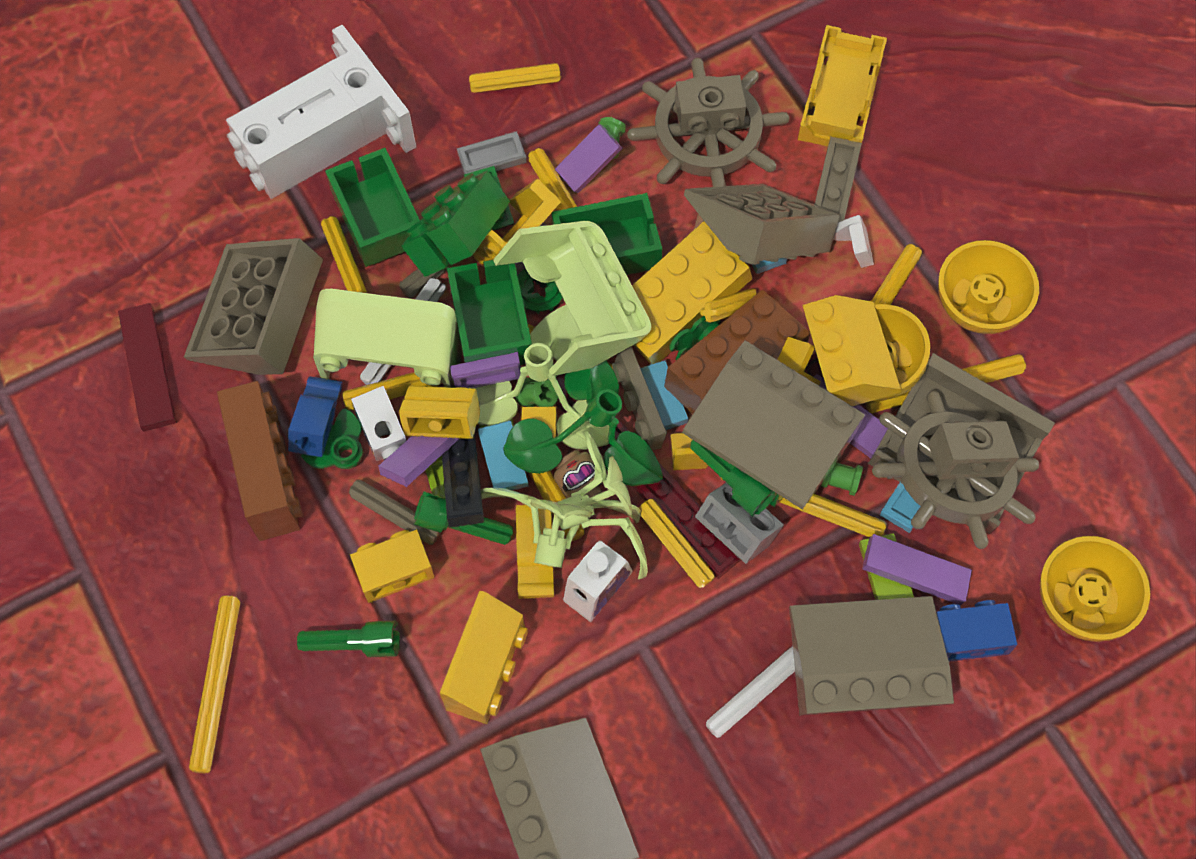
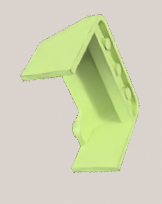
(591, 285)
(386, 332)

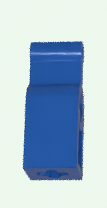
(314, 416)

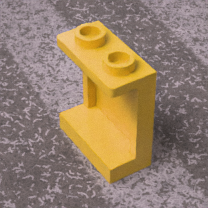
(534, 204)

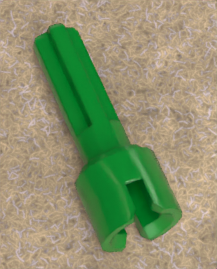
(746, 490)
(433, 516)
(374, 639)

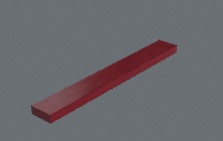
(678, 507)

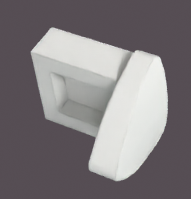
(855, 230)

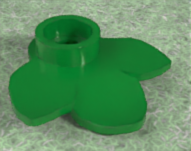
(689, 337)
(342, 437)

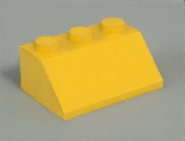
(851, 349)
(483, 659)

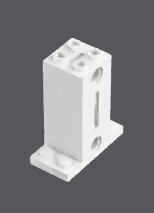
(318, 120)

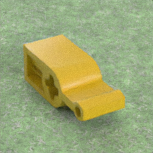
(533, 578)

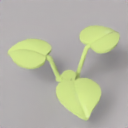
(549, 342)
(614, 483)
(551, 544)

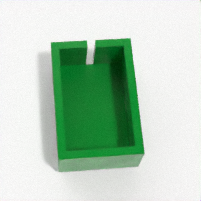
(373, 209)
(455, 223)
(627, 226)
(490, 314)

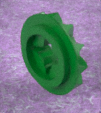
(535, 301)

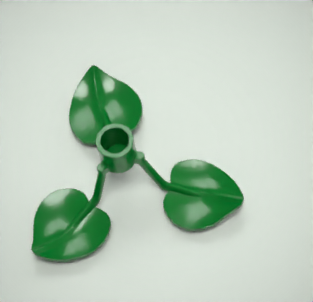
(535, 450)

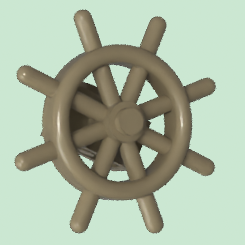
(707, 111)
(962, 456)

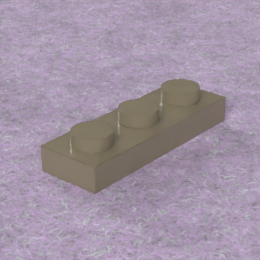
(838, 176)
(638, 399)

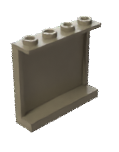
(970, 397)

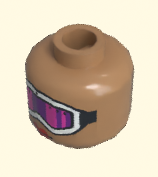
(576, 472)

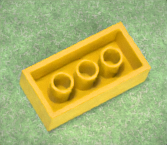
(682, 283)

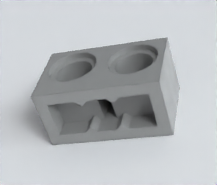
(735, 527)

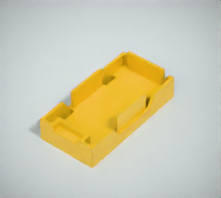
(842, 87)

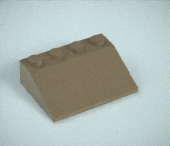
(764, 222)
(255, 306)
(773, 424)
(869, 656)
(558, 795)

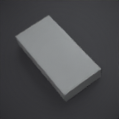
(499, 152)

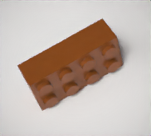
(757, 321)
(260, 460)

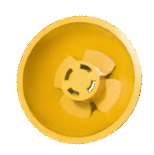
(987, 287)
(907, 345)
(1103, 575)

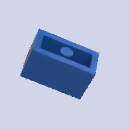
(977, 630)

